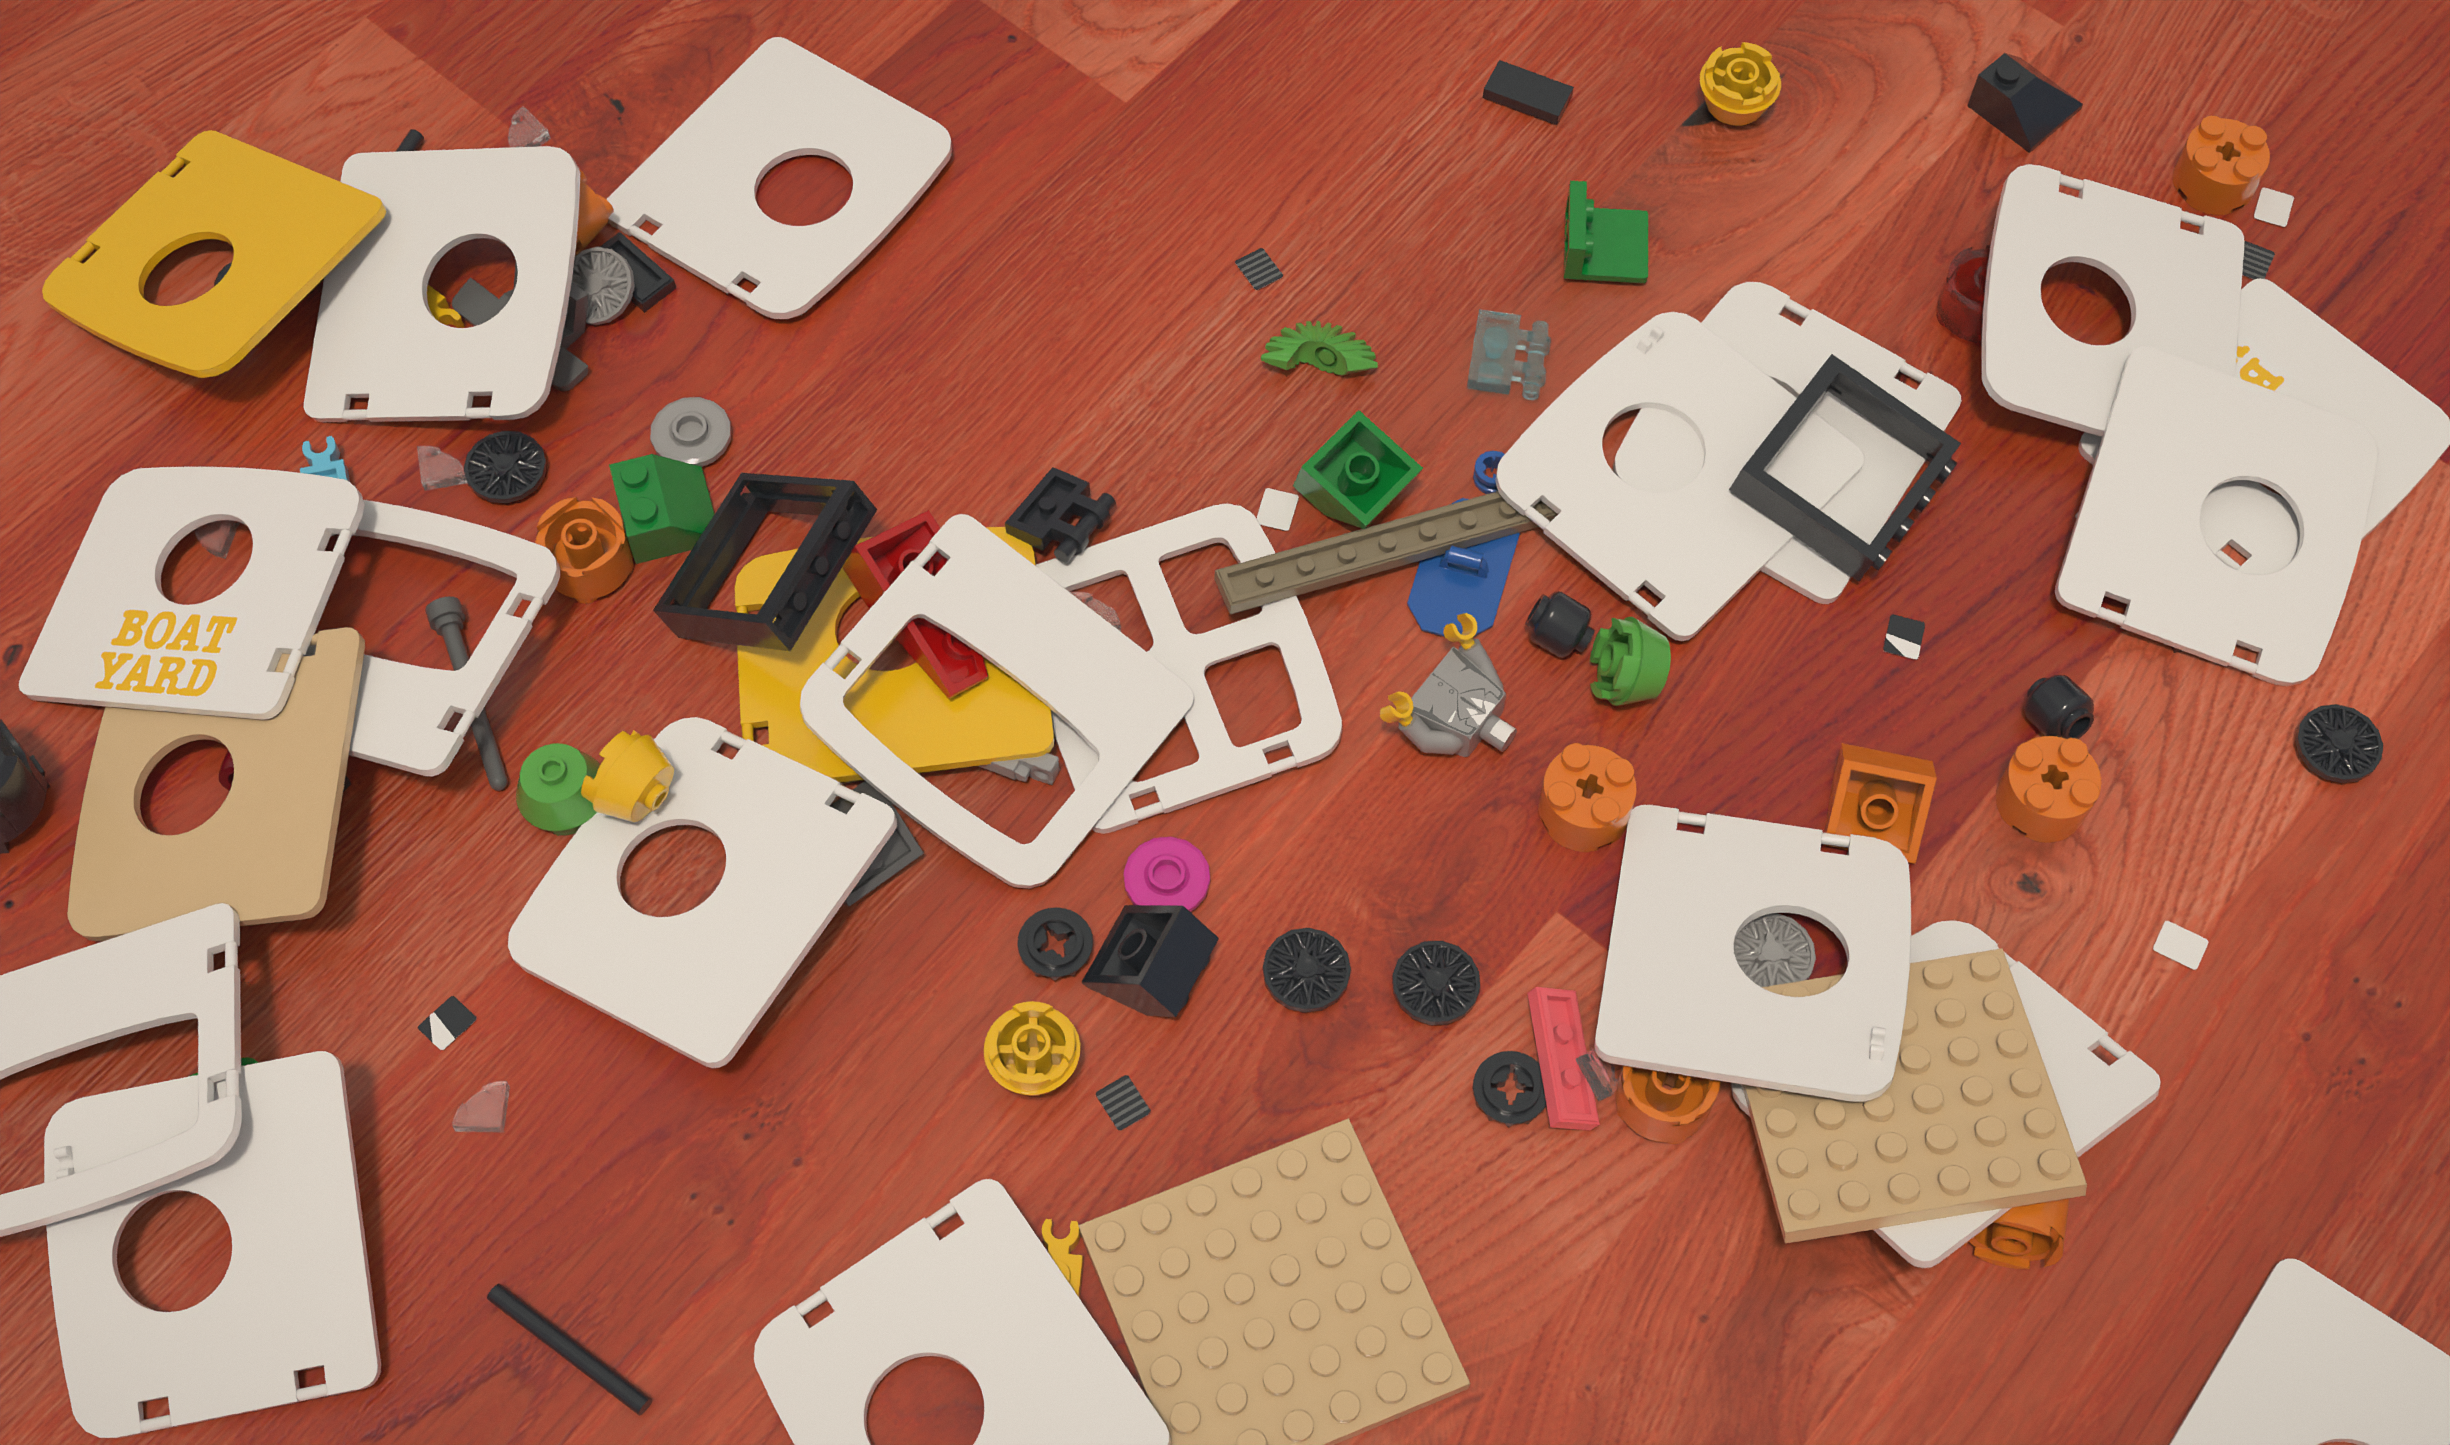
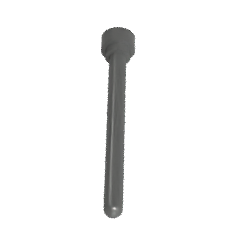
(447, 619)

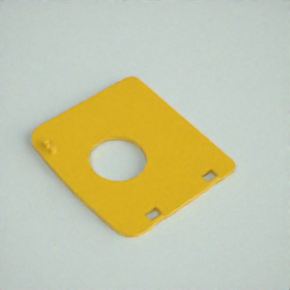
(285, 239)
(896, 706)

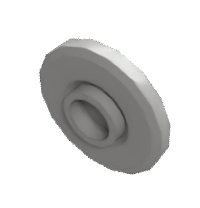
(606, 280)
(691, 431)
(1774, 950)

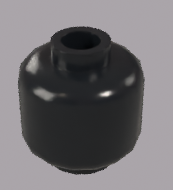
(1560, 624)
(2059, 707)

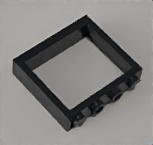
(841, 521)
(1809, 522)

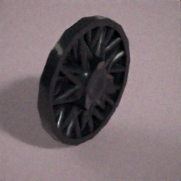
(505, 467)
(2339, 743)
(1306, 970)
(1436, 982)

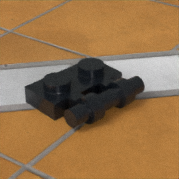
(1051, 505)

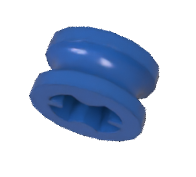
(1486, 460)

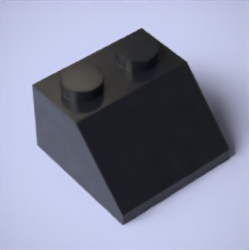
(1152, 958)

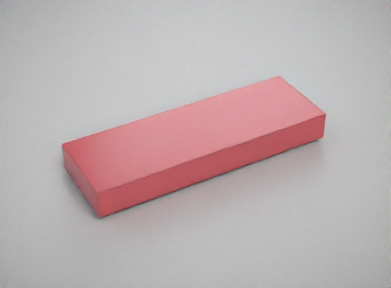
(1558, 1044)

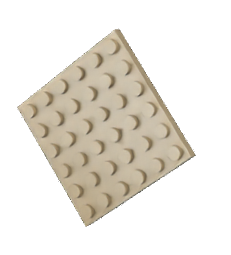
(1951, 1136)
(1274, 1300)

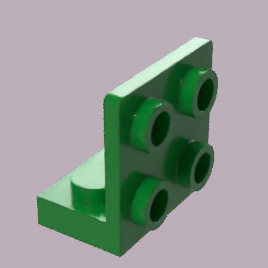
(1603, 241)

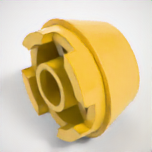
(1739, 83)
(630, 778)
(1032, 1049)

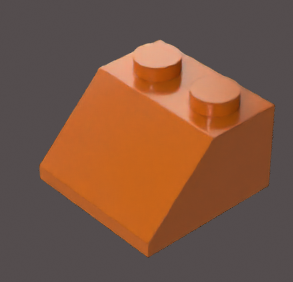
(1881, 797)

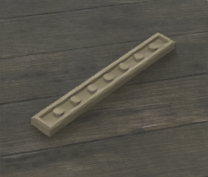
(1370, 550)

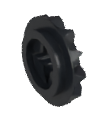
(1062, 925)
(1527, 1077)

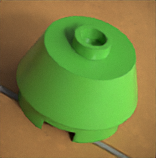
(1630, 662)
(551, 788)

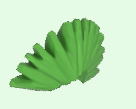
(1320, 347)

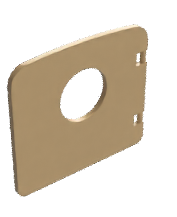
(266, 843)

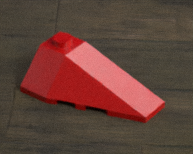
(877, 565)

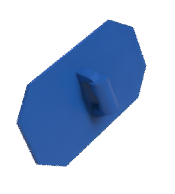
(1460, 583)

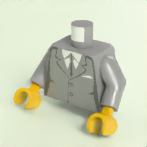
(1456, 702)

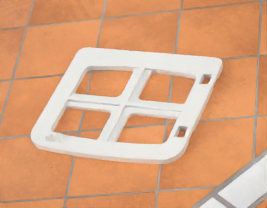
(1188, 655)

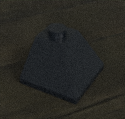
(2021, 101)

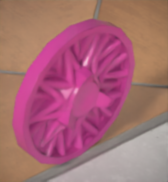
(1167, 874)

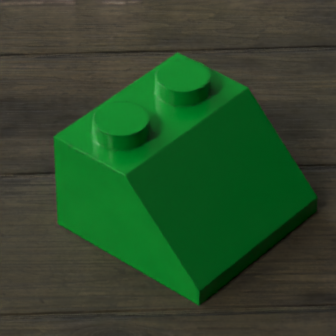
(1356, 473)
(661, 505)

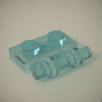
(1494, 354)

